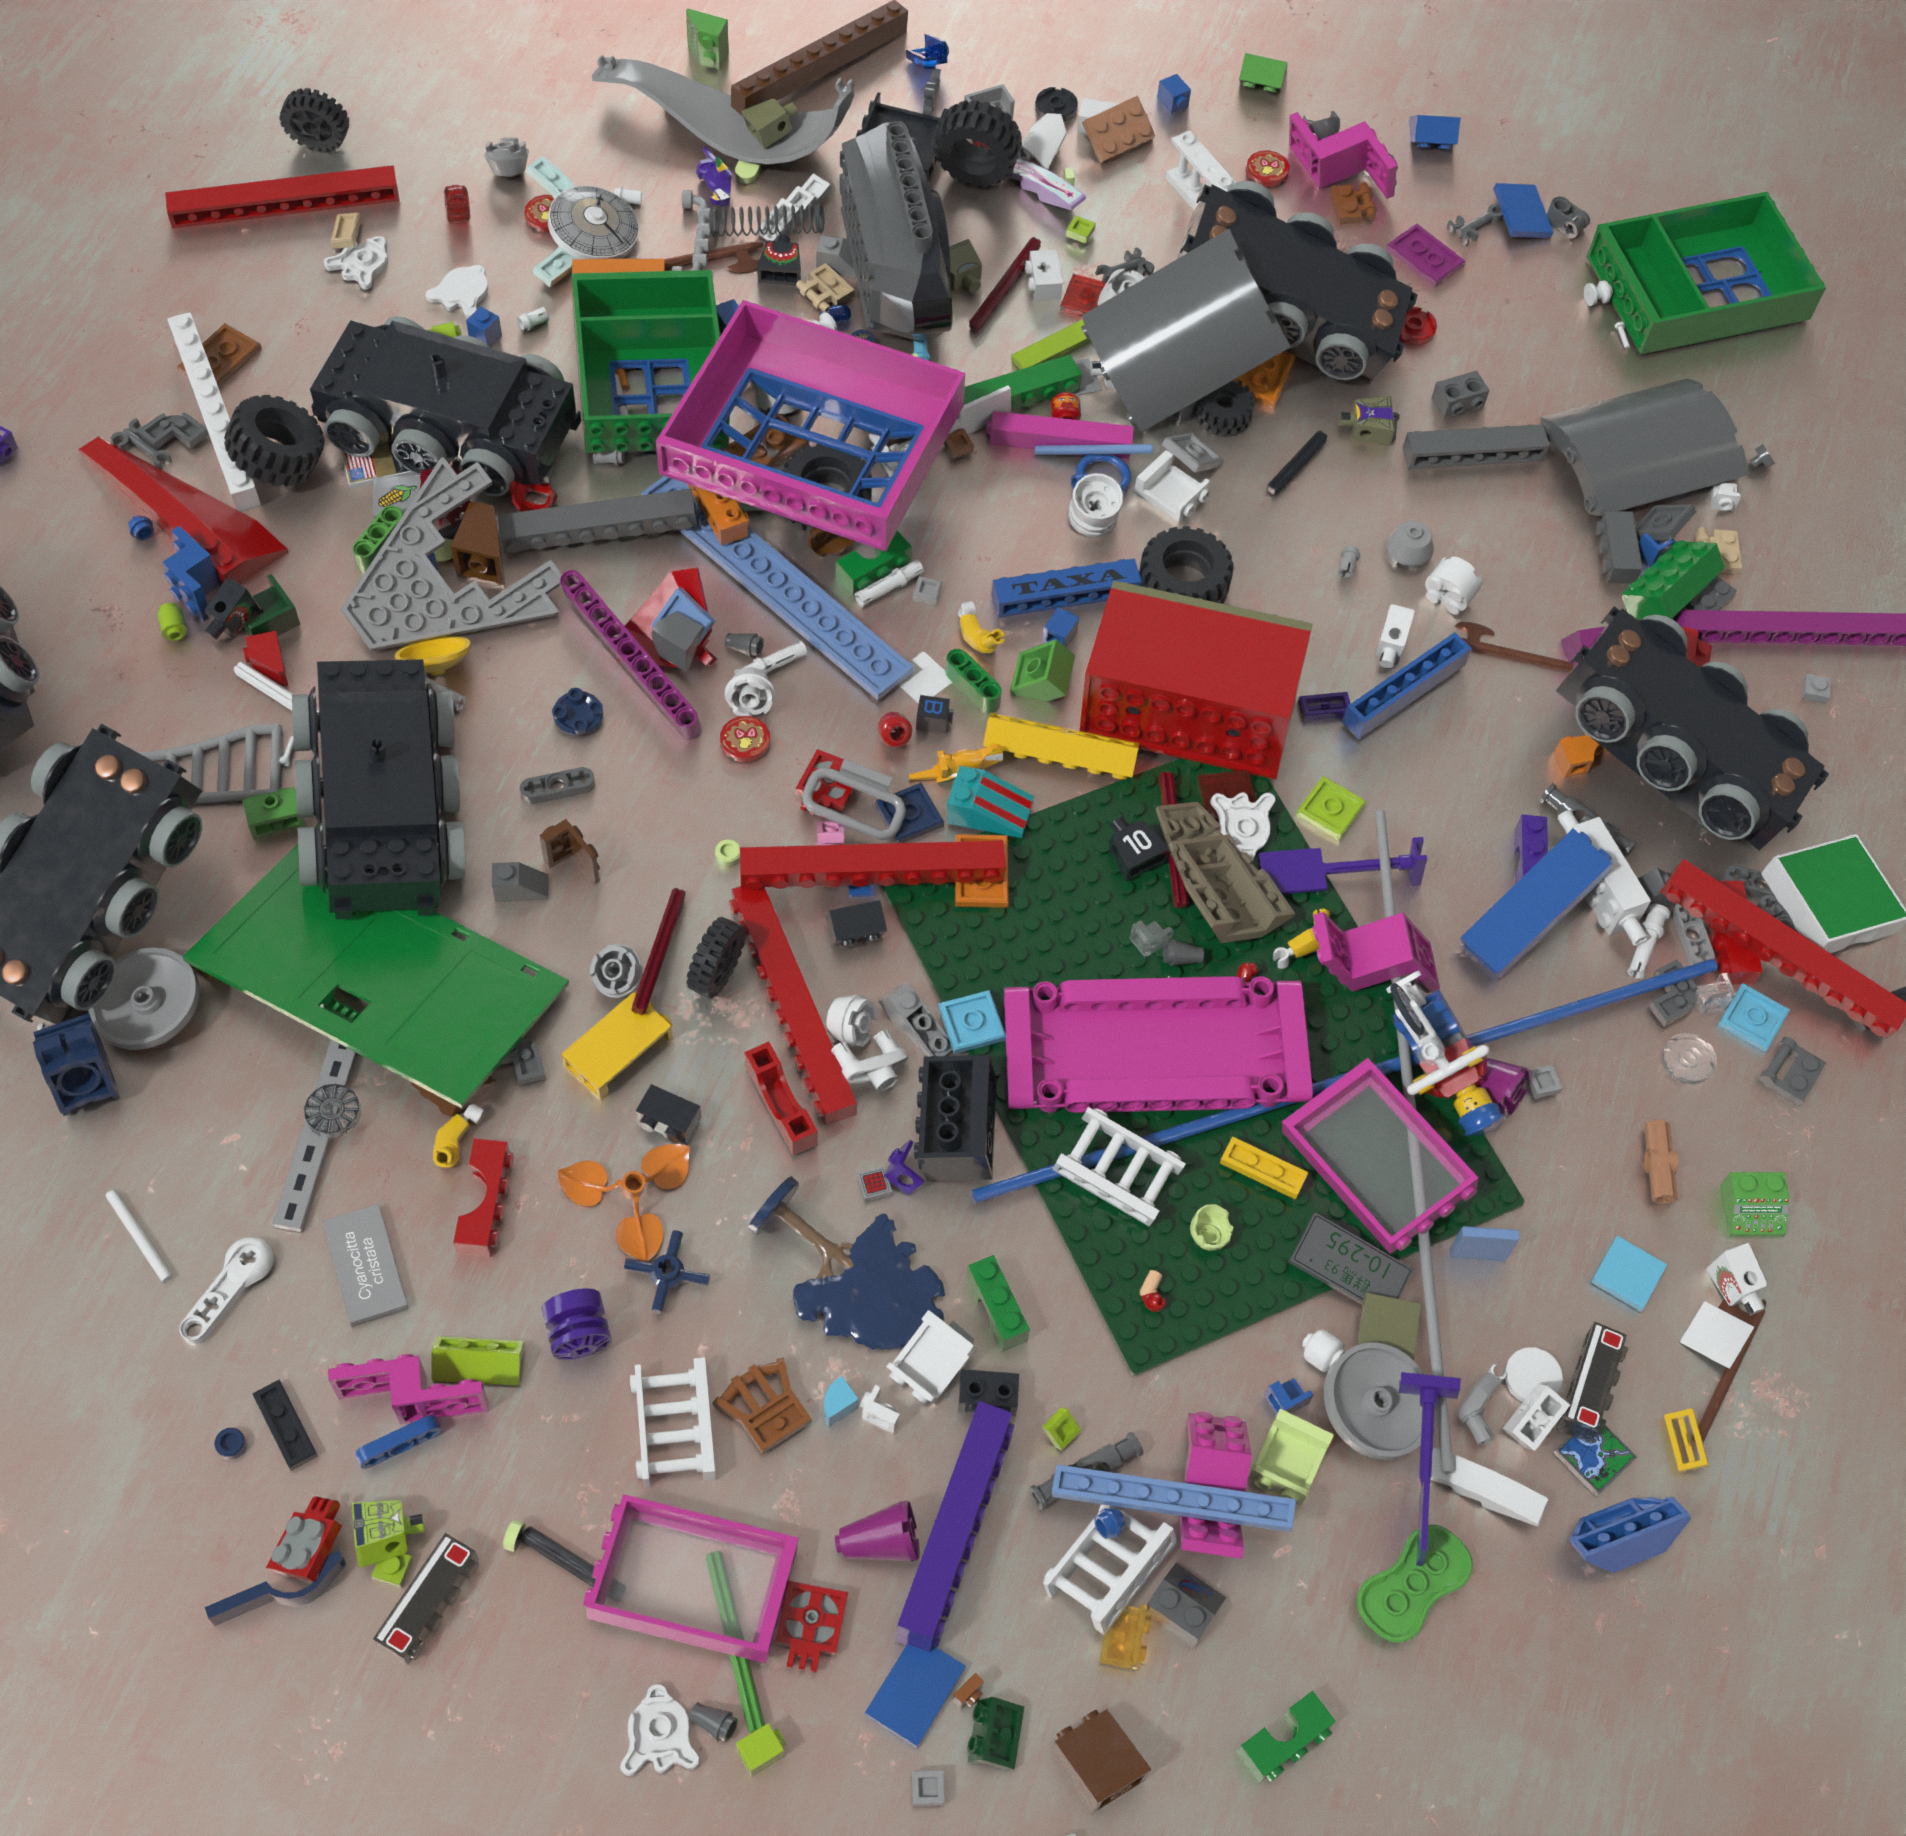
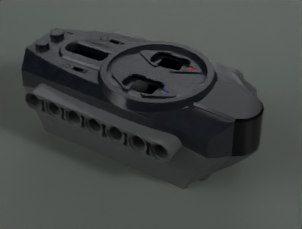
(896, 234)

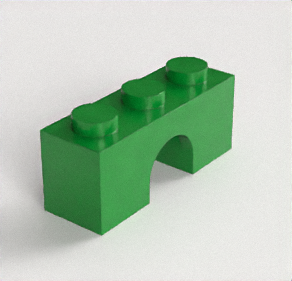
(859, 572)
(1003, 1311)
(1267, 1755)

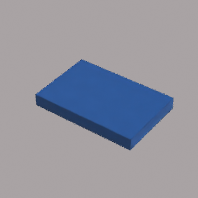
(1523, 210)
(915, 1692)

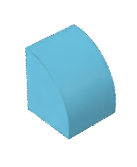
(839, 1401)

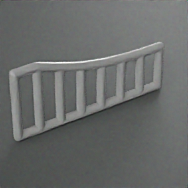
(223, 742)

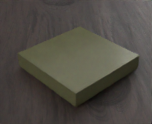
(1389, 1322)

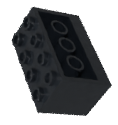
(956, 1118)

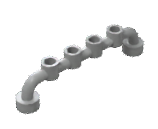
(702, 230)

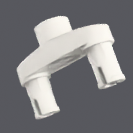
(875, 1069)

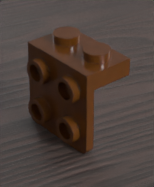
(566, 840)

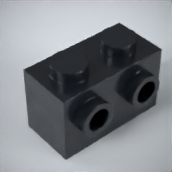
(856, 923)
(668, 1114)
(989, 1387)

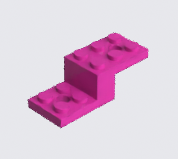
(408, 1388)

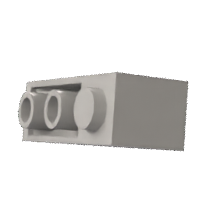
(915, 1020)

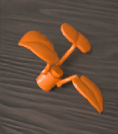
(638, 1235)

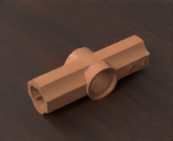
(1661, 1162)

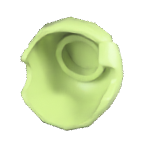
(1211, 1227)

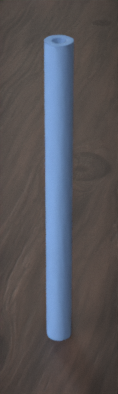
(1093, 449)

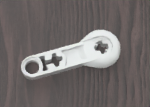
(229, 1285)

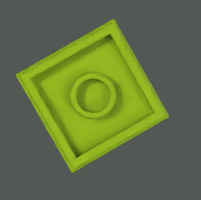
(1331, 808)

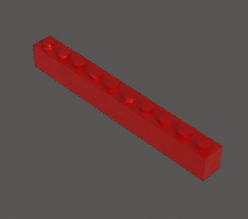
(282, 196)
(872, 864)
(1785, 949)
(794, 1005)

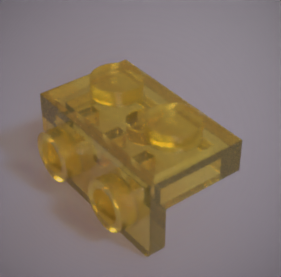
(1123, 1640)

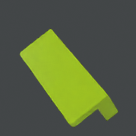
(477, 1359)

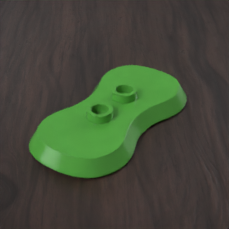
(1401, 1596)

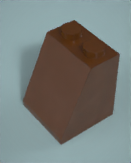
(477, 546)
(1100, 1759)

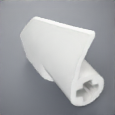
(1043, 140)

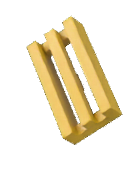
(1693, 1464)

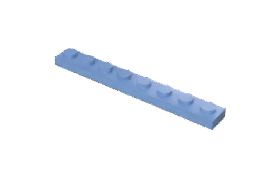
(1174, 1498)

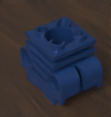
(74, 1063)

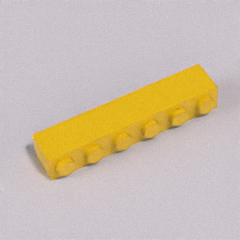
(1062, 745)

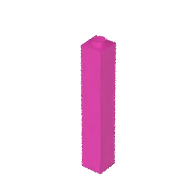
(1032, 430)

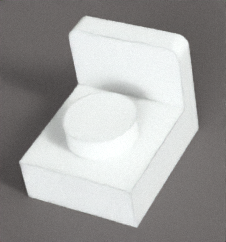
(1724, 496)
(881, 1414)

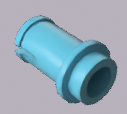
(921, 349)

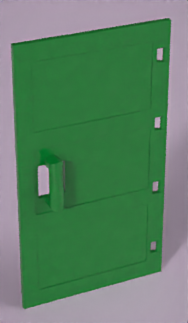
(437, 1004)

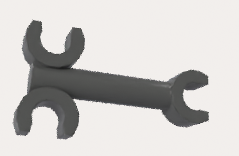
(930, 91)
(1468, 230)
(1132, 262)
(131, 435)

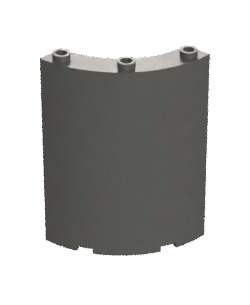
(1184, 331)
(1648, 445)

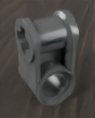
(1564, 217)

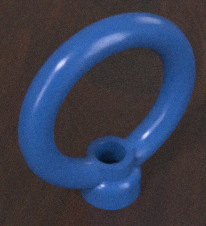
(1108, 458)

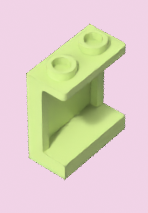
(1290, 1456)

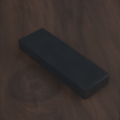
(285, 1425)

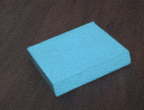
(1754, 1017)
(972, 1022)
(1629, 1273)

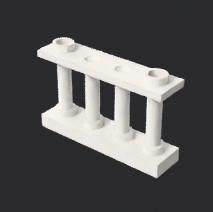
(1203, 164)
(1118, 1193)
(700, 1433)
(1122, 1587)

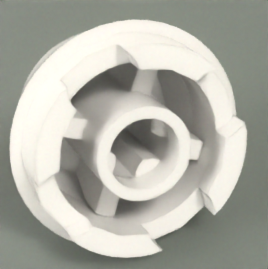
(749, 692)
(851, 1019)

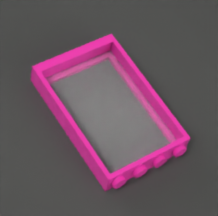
(1380, 1156)
(691, 1578)

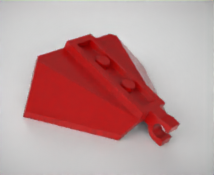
(641, 622)

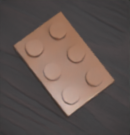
(1118, 129)

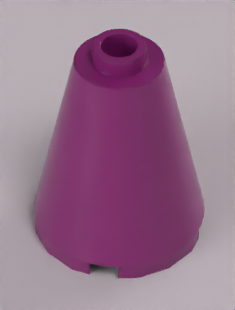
(1505, 1084)
(881, 1536)

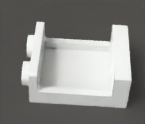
(1171, 488)
(931, 1359)

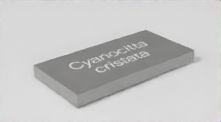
(365, 1264)

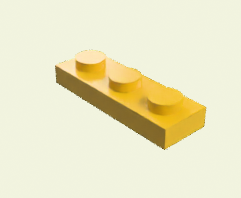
(1263, 1167)

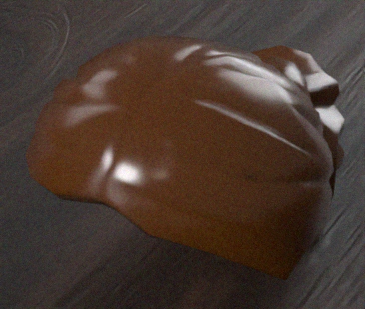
(825, 543)

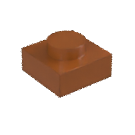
(958, 444)
(969, 1692)

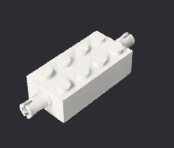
(1619, 897)

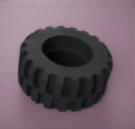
(983, 124)
(267, 460)
(827, 466)
(1190, 549)

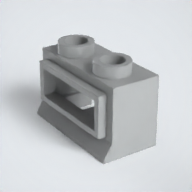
(996, 96)

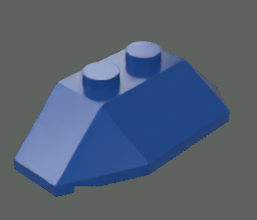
(1629, 1532)

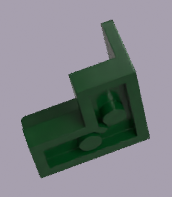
(277, 610)

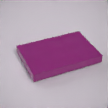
(1425, 255)

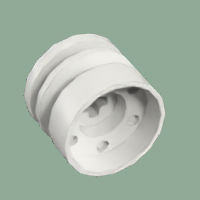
(1095, 505)

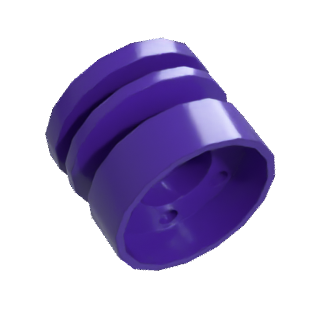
(576, 1324)

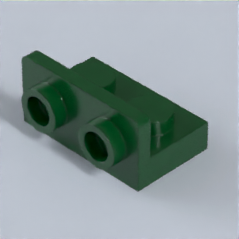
(995, 1733)

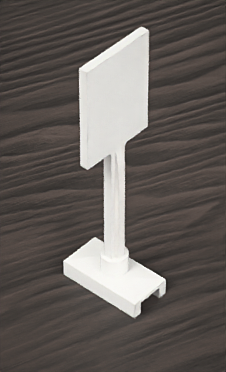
(971, 418)

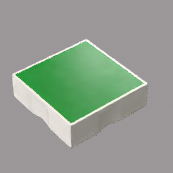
(1835, 894)

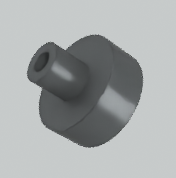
(1762, 457)

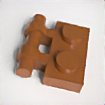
(1346, 203)

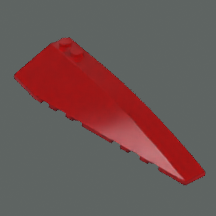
(233, 539)

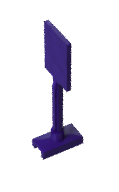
(1305, 871)
(1429, 1389)

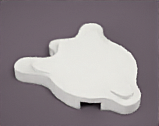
(361, 262)
(461, 288)
(1244, 820)
(659, 1734)

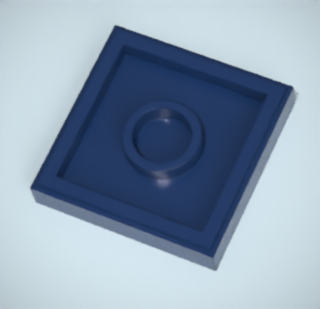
(920, 813)

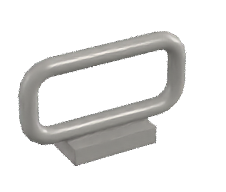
(861, 779)

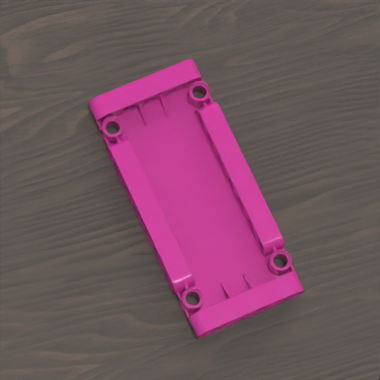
(1156, 1044)

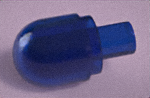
(840, 313)

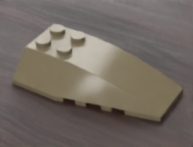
(1220, 879)

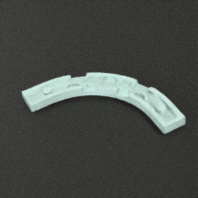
(555, 182)

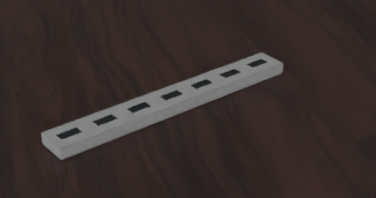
(311, 1147)

